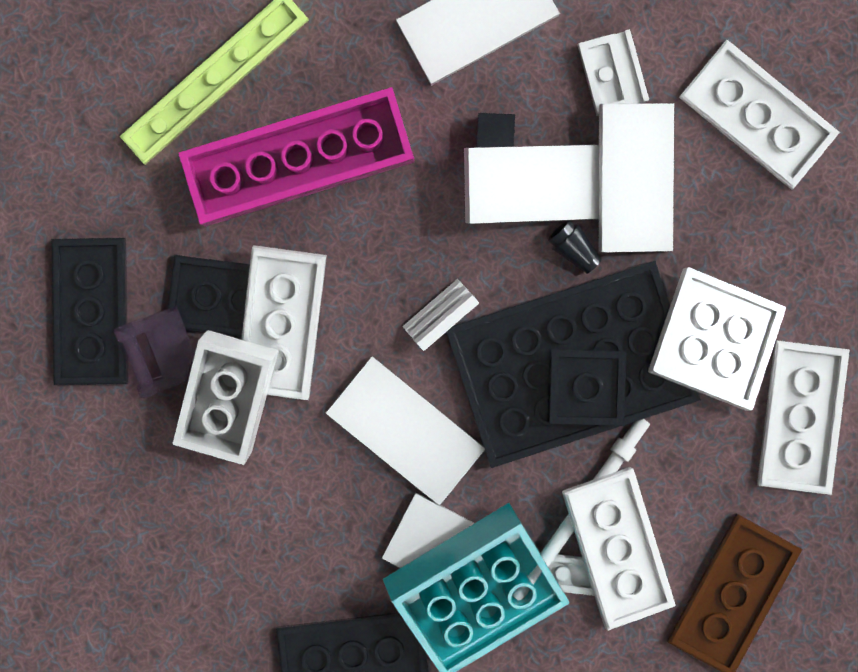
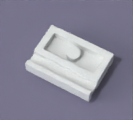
(613, 70)

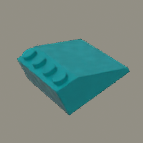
(463, 590)

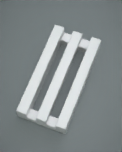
(440, 314)

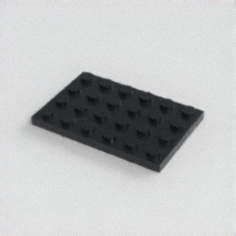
(508, 359)

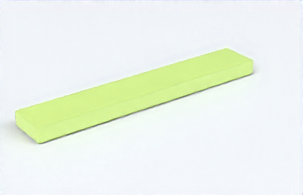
(213, 78)

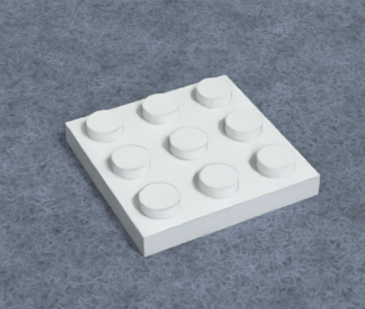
(717, 339)

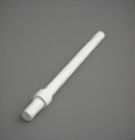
(621, 451)

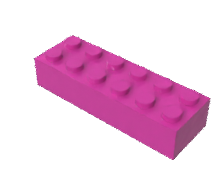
(296, 157)

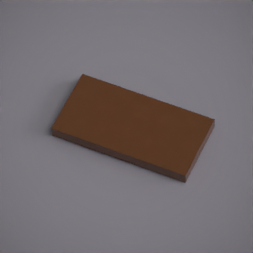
(734, 595)

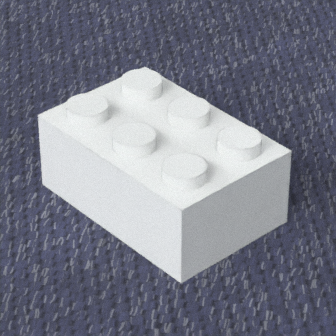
(225, 397)

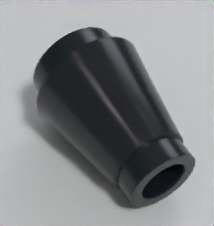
(574, 246)

